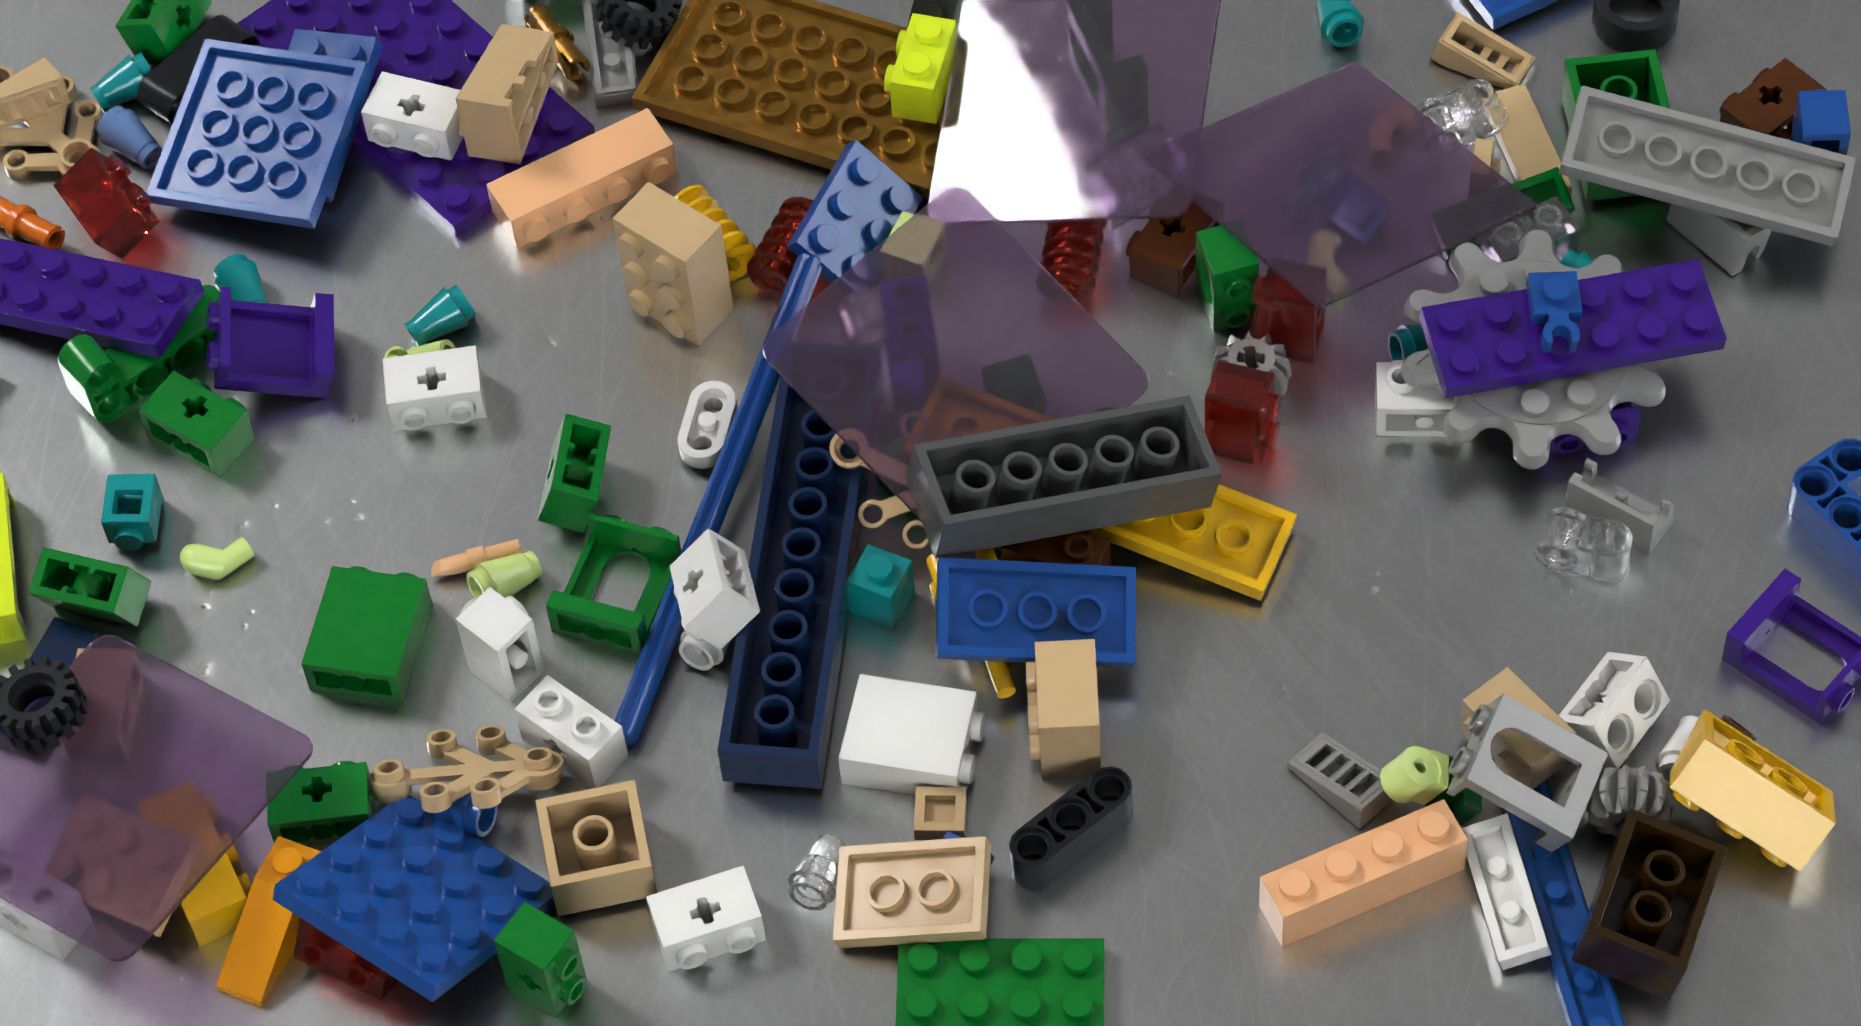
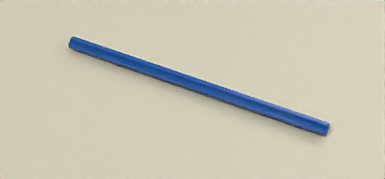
(714, 503)

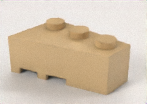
(506, 93)

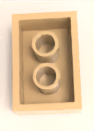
(673, 264)

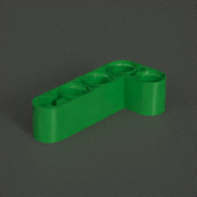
(118, 380)

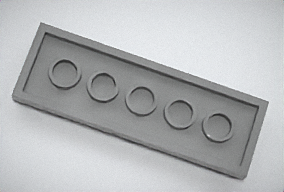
(1707, 166)

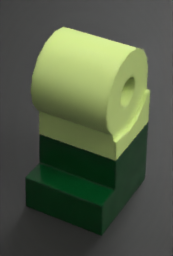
(1425, 778)

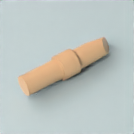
(467, 560)

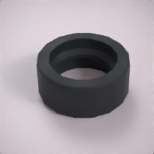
(1631, 35)

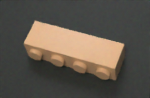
(582, 178)
(1363, 872)

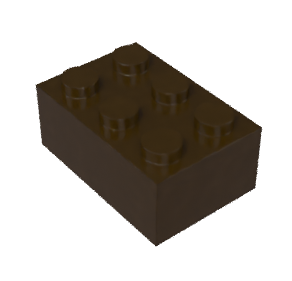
(1649, 904)

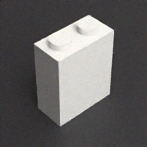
(909, 736)

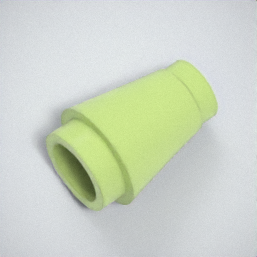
(505, 574)

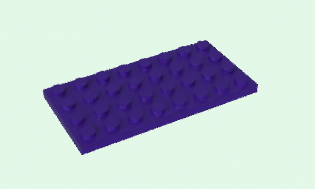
(434, 45)

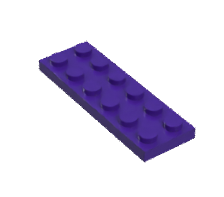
(92, 296)
(1623, 323)

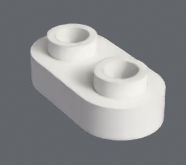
(706, 428)

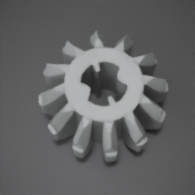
(1258, 355)
(1625, 789)

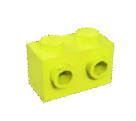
(922, 68)

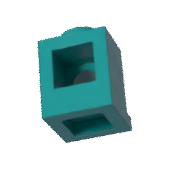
(135, 518)

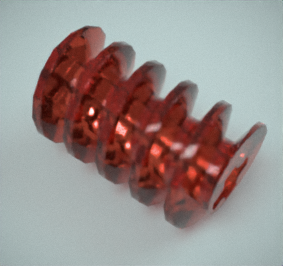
(1073, 253)
(772, 259)

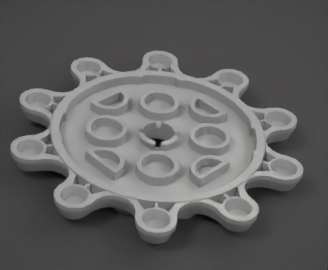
(1538, 410)

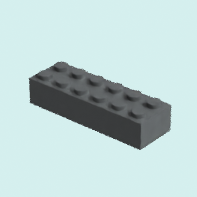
(1062, 476)

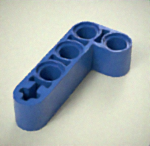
(1835, 504)

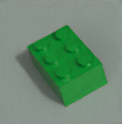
(1623, 74)

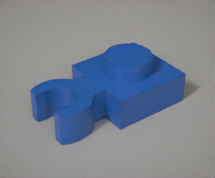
(1556, 303)

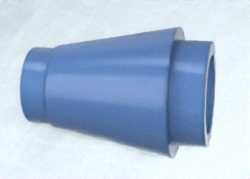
(128, 136)

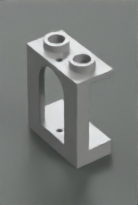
(1477, 771)

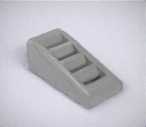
(1356, 809)

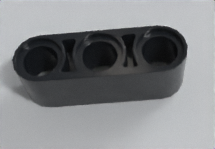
(165, 85)
(1077, 807)

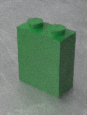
(367, 633)

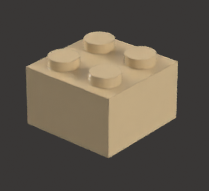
(1064, 708)
(596, 847)

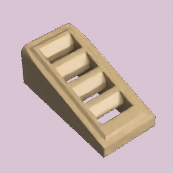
(1474, 36)
(32, 93)

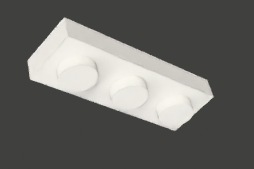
(1505, 892)

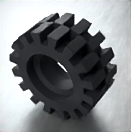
(637, 25)
(51, 720)

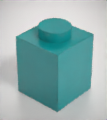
(880, 586)

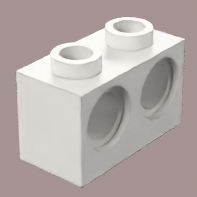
(1617, 705)

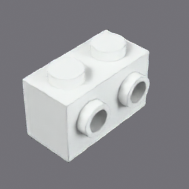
(1407, 409)
(500, 643)

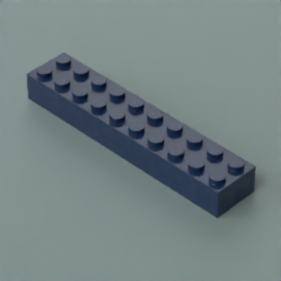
(799, 567)

